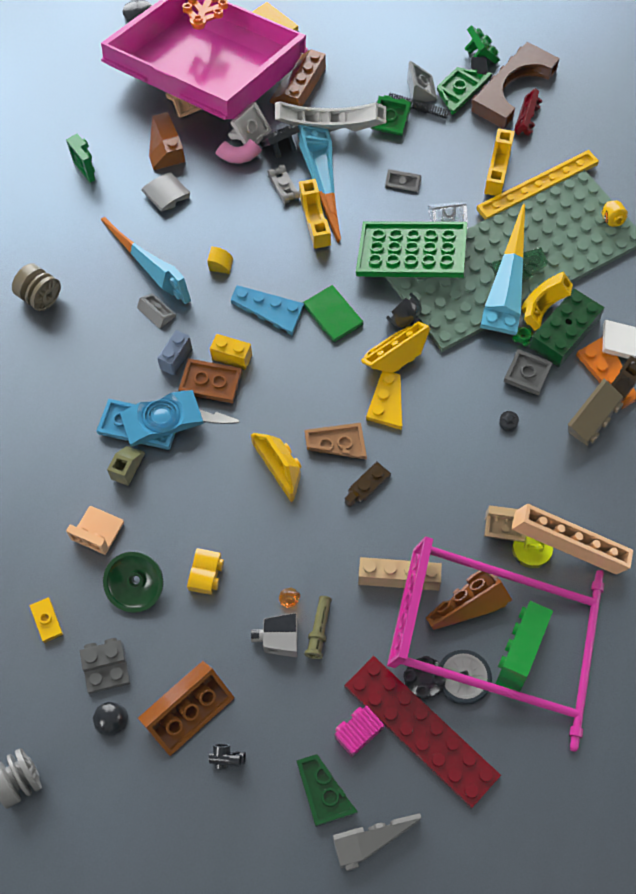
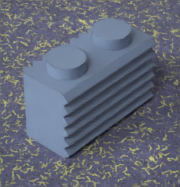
(174, 352)

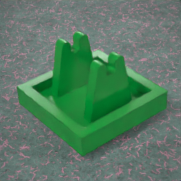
(483, 44)

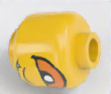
(614, 213)

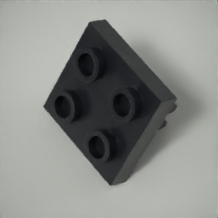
(283, 133)

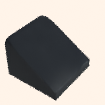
(479, 64)

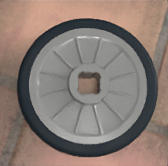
(473, 665)

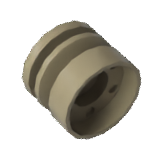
(36, 287)

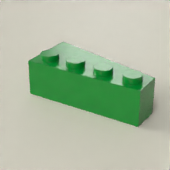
(524, 646)

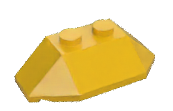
(397, 349)
(279, 462)

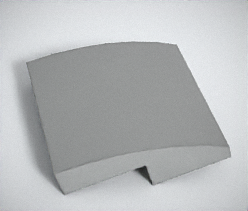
(165, 191)

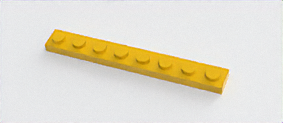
(537, 184)

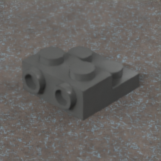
(104, 665)

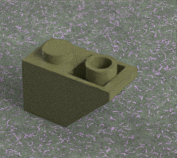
(125, 464)

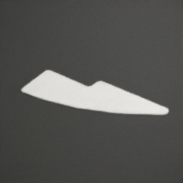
(217, 417)

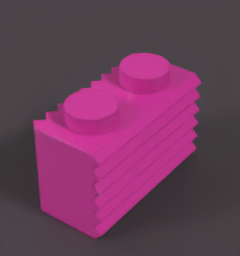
(358, 730)

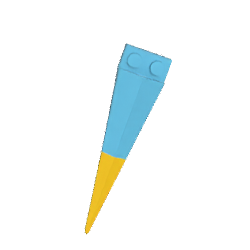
(504, 301)

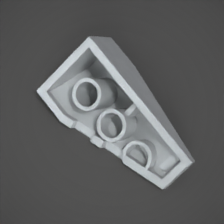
(357, 846)

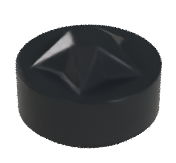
(508, 420)

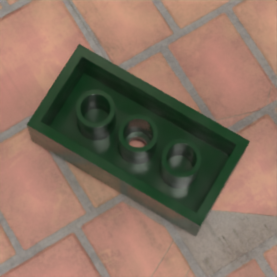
(566, 327)

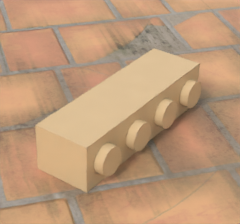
(394, 573)

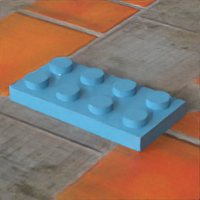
(112, 425)

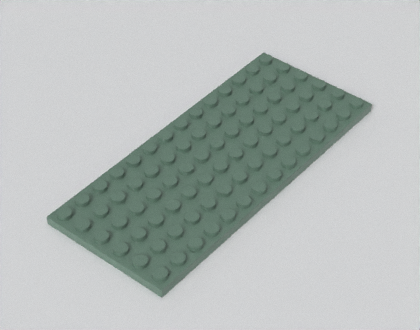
(559, 220)

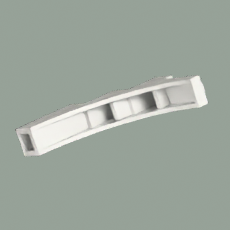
(351, 118)

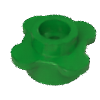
(523, 331)

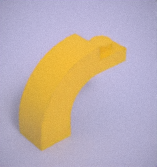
(545, 296)

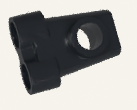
(223, 757)

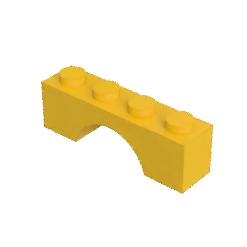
(499, 162)
(313, 212)

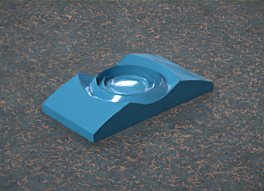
(161, 417)

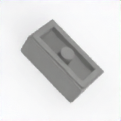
(403, 180)
(155, 310)

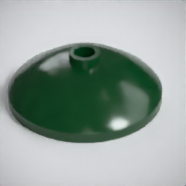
(121, 586)

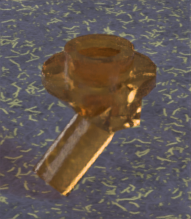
(289, 597)

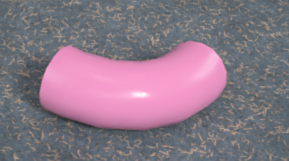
(238, 154)

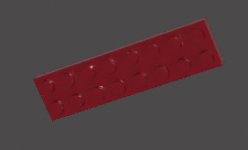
(423, 732)

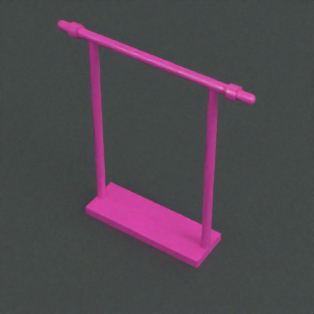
(409, 609)

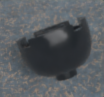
(406, 312)

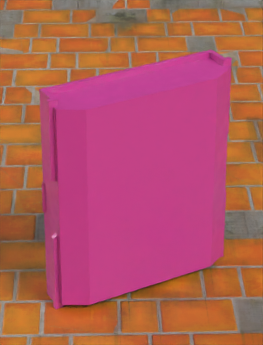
(210, 67)

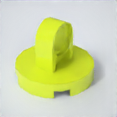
(532, 552)

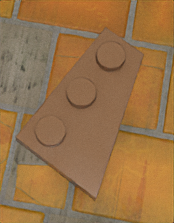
(337, 440)

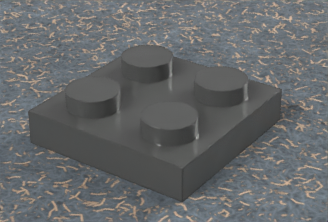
(527, 372)

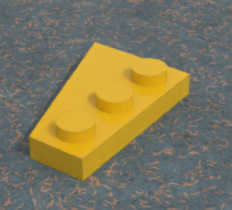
(386, 401)

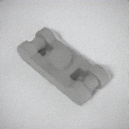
(283, 184)

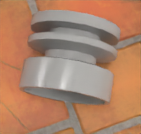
(16, 777)

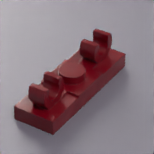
(528, 109)

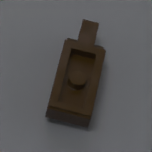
(367, 484)

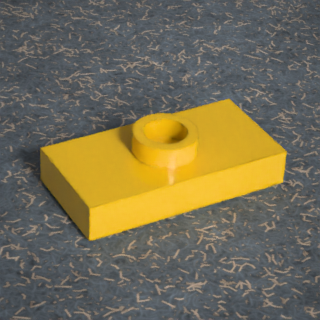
(46, 620)

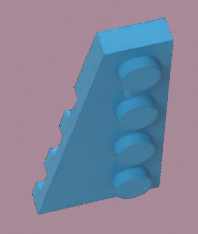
(275, 309)

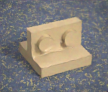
(499, 524)

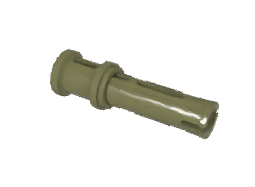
(317, 636)

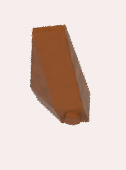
(164, 143)
(480, 596)

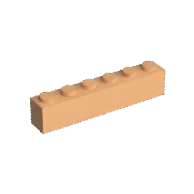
(572, 539)

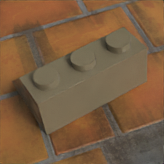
(595, 413)

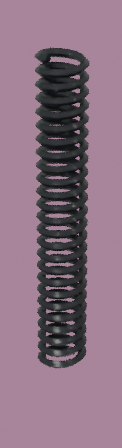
(423, 109)

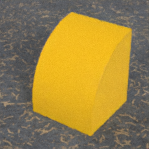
(219, 260)

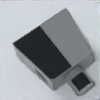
(278, 635)

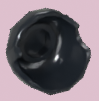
(110, 718)

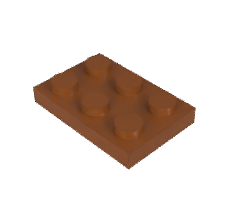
(211, 380)

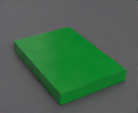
(333, 313)

